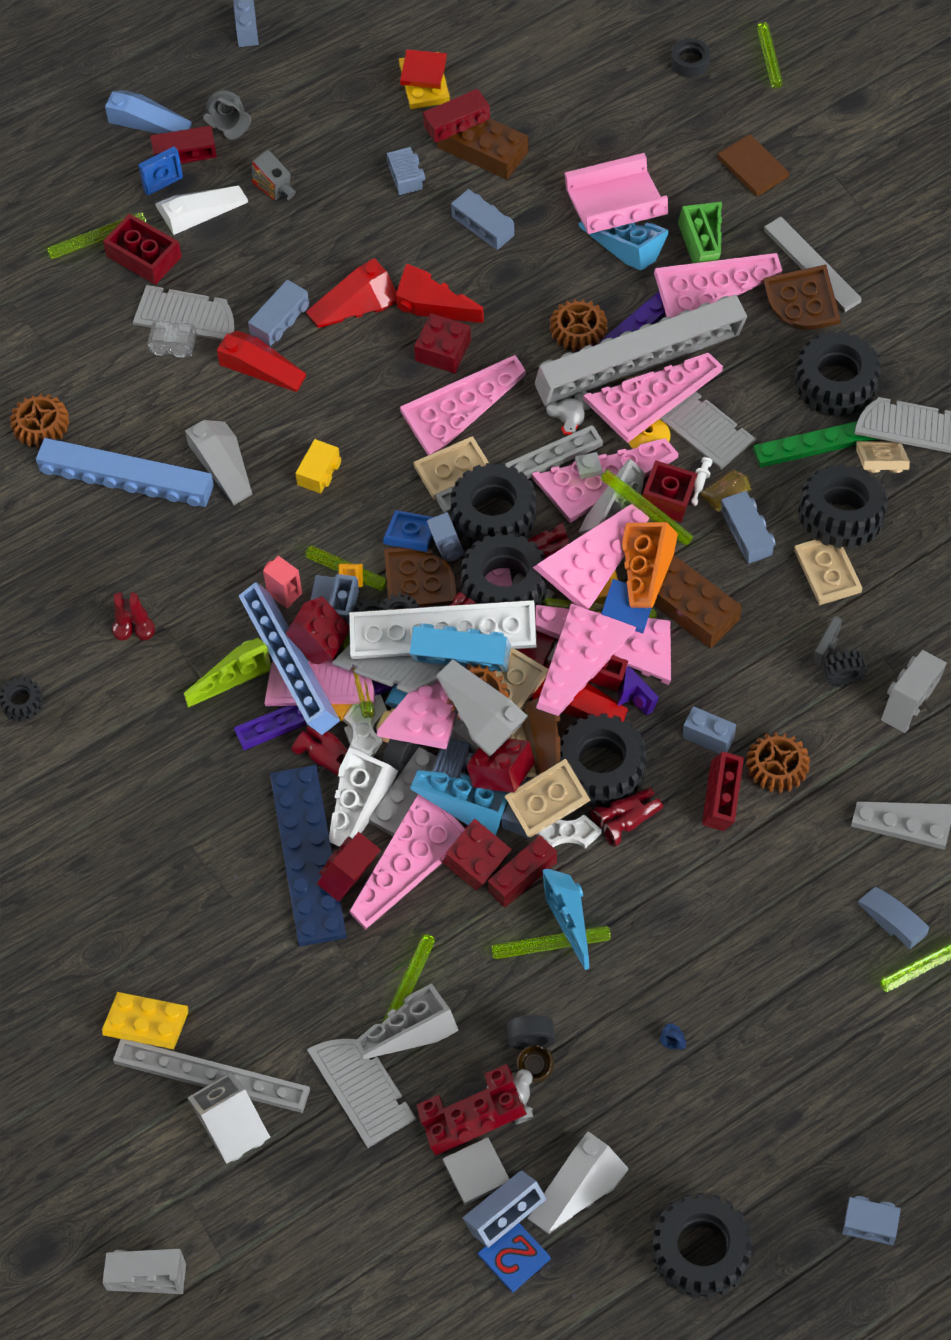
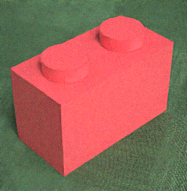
(282, 581)

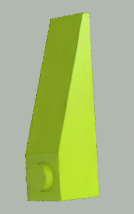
(239, 666)

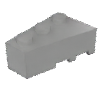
(912, 689)
(145, 1271)

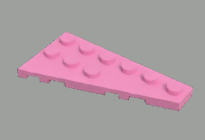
(648, 397)
(577, 496)

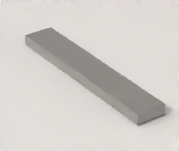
(807, 257)

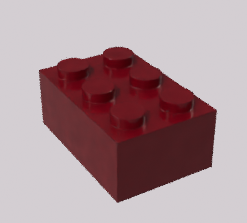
(142, 249)

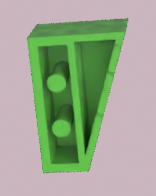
(702, 231)

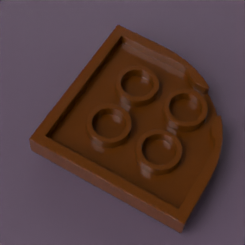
(803, 298)
(420, 576)

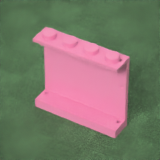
(614, 193)

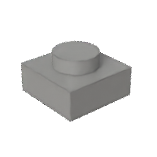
(588, 465)

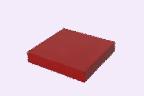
(423, 69)

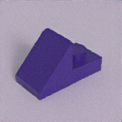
(638, 691)

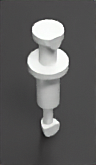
(703, 473)

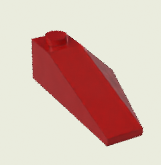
(360, 292)
(423, 296)
(257, 359)
(590, 701)

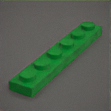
(808, 444)

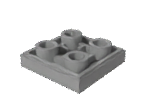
(476, 1171)

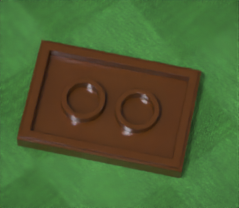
(753, 165)

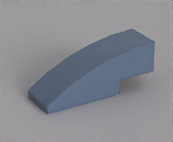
(894, 917)

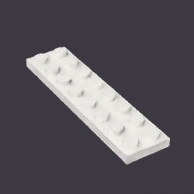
(390, 631)

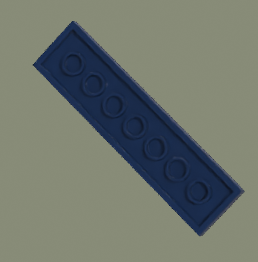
(305, 853)

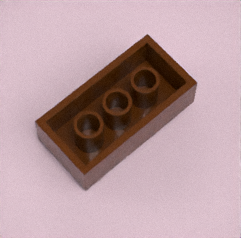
(489, 147)
(696, 603)

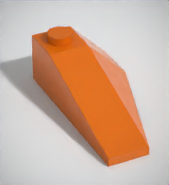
(648, 556)

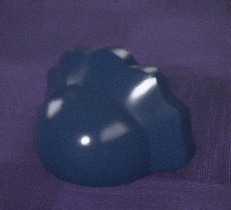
(674, 1036)

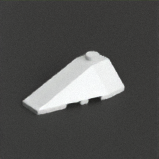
(194, 208)
(360, 790)

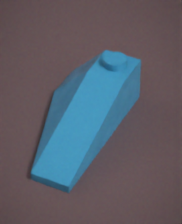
(566, 905)

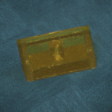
(727, 486)

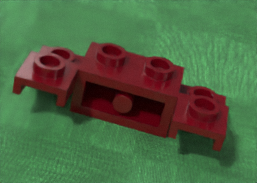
(473, 1115)

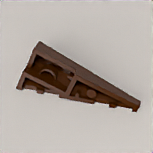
(543, 736)

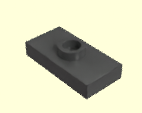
(828, 641)

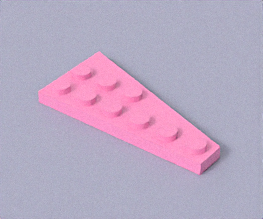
(706, 282)
(450, 410)
(589, 561)
(581, 652)
(644, 652)
(421, 718)
(407, 860)

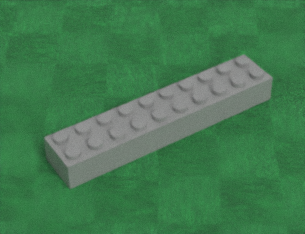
(640, 349)

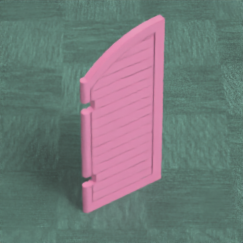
(336, 682)

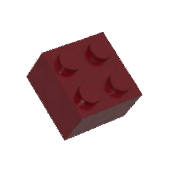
(442, 343)
(670, 489)
(318, 630)
(502, 769)
(475, 854)
(347, 865)

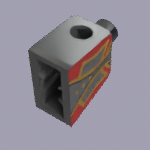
(271, 176)

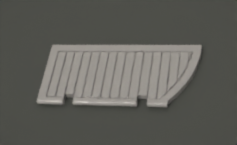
(210, 318)
(906, 424)
(707, 430)
(392, 670)
(362, 1089)

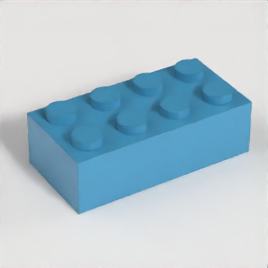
(467, 647)

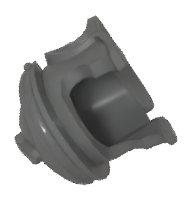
(227, 114)

